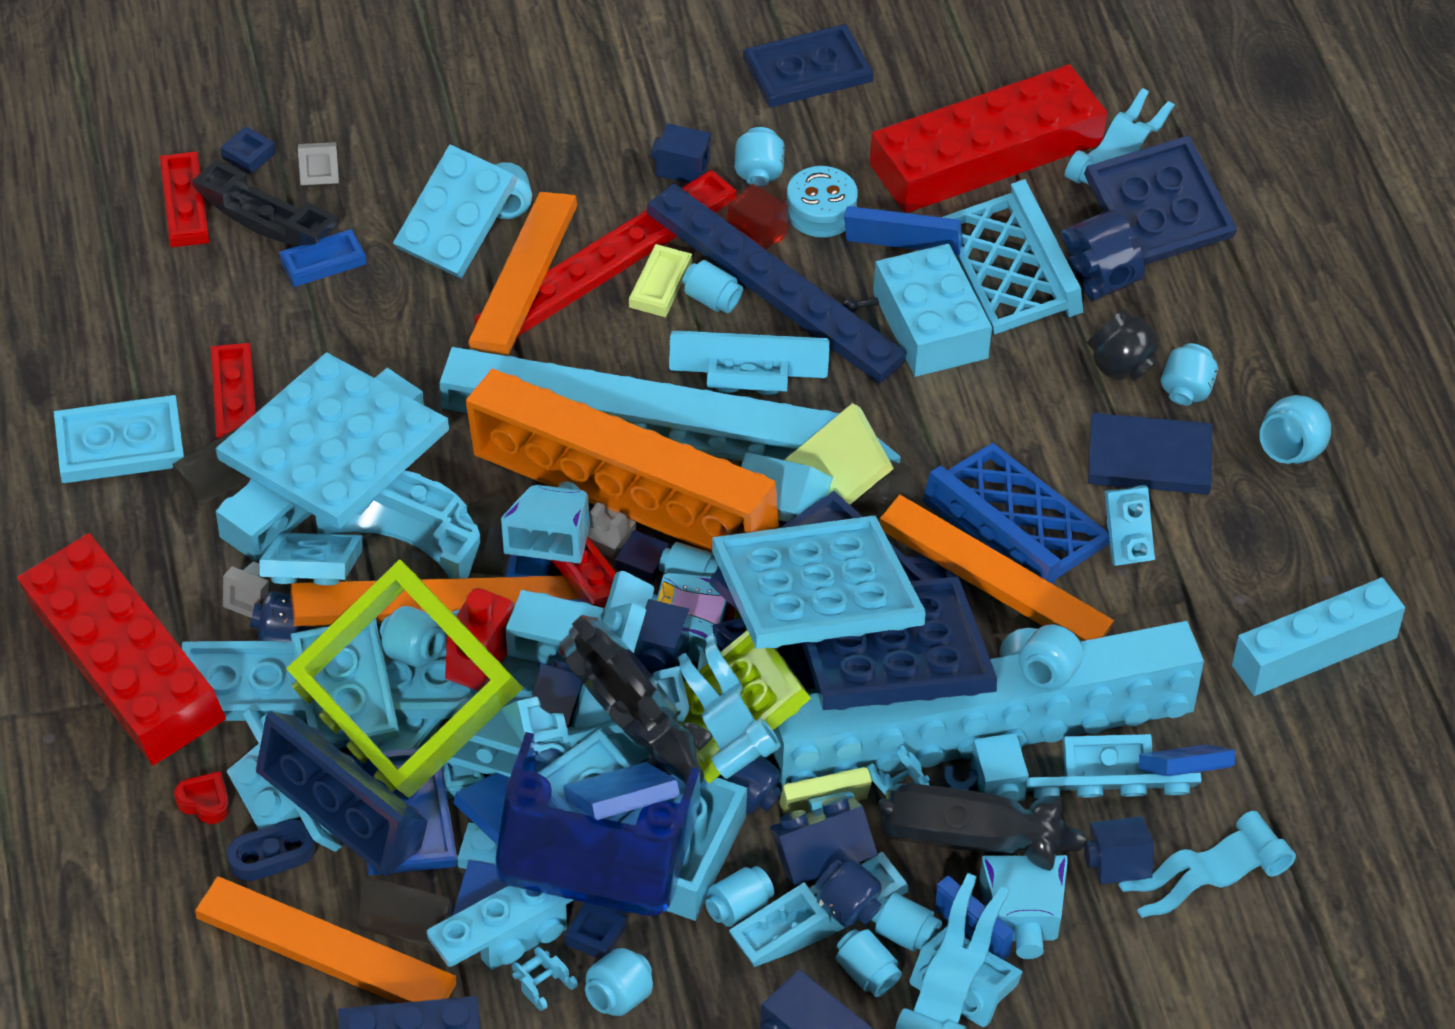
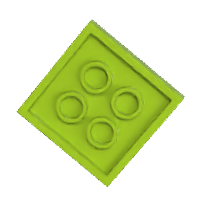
(768, 691)

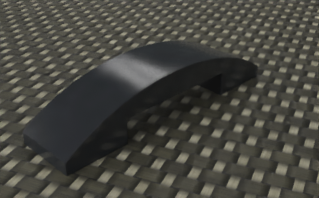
(261, 212)

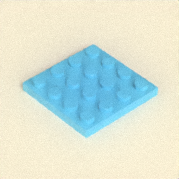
(332, 440)
(817, 582)

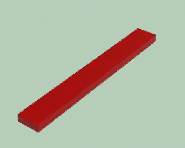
(615, 253)

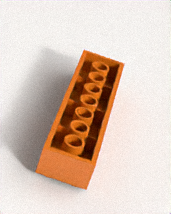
(617, 463)

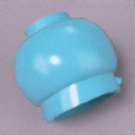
(1295, 430)

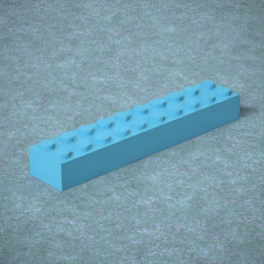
(1118, 684)

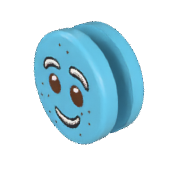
(819, 200)

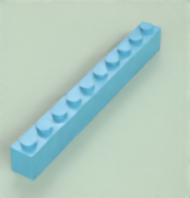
(701, 418)

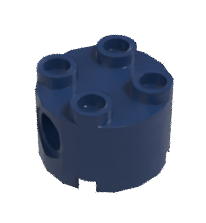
(1103, 254)

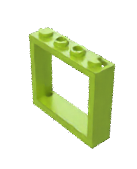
(454, 733)

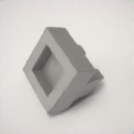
(318, 163)
(609, 530)
(244, 588)

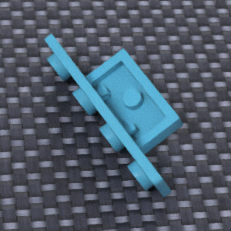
(748, 360)
(625, 617)
(1108, 764)
(263, 800)
(500, 927)

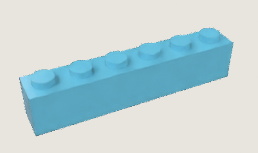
(258, 514)

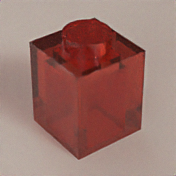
(759, 216)

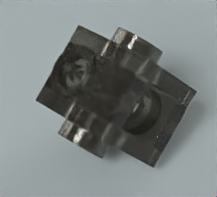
(885, 491)

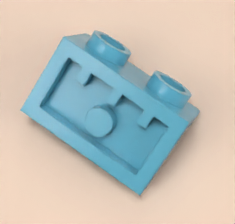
(988, 987)

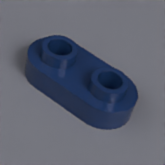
(270, 850)

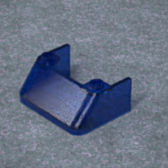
(589, 857)

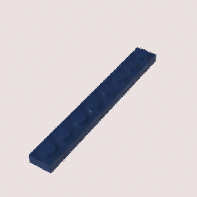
(777, 283)

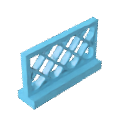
(1044, 254)

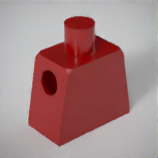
(487, 619)

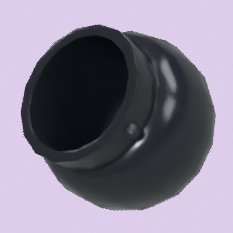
(1124, 347)

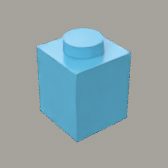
(1000, 766)

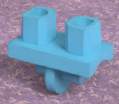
(1129, 525)

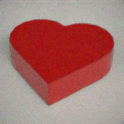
(204, 797)

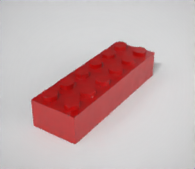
(987, 138)
(121, 649)

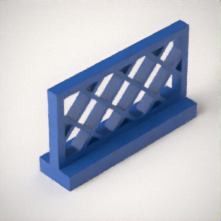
(972, 514)

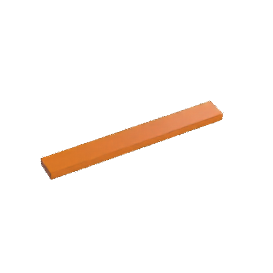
(326, 603)

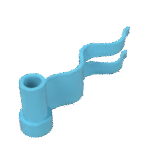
(1120, 139)
(727, 716)
(1219, 866)
(953, 966)

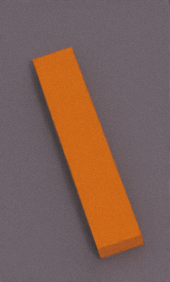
(523, 273)
(991, 570)
(322, 945)

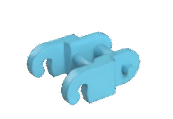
(885, 781)
(553, 967)

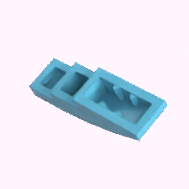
(798, 919)

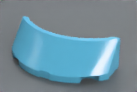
(423, 516)
(556, 739)

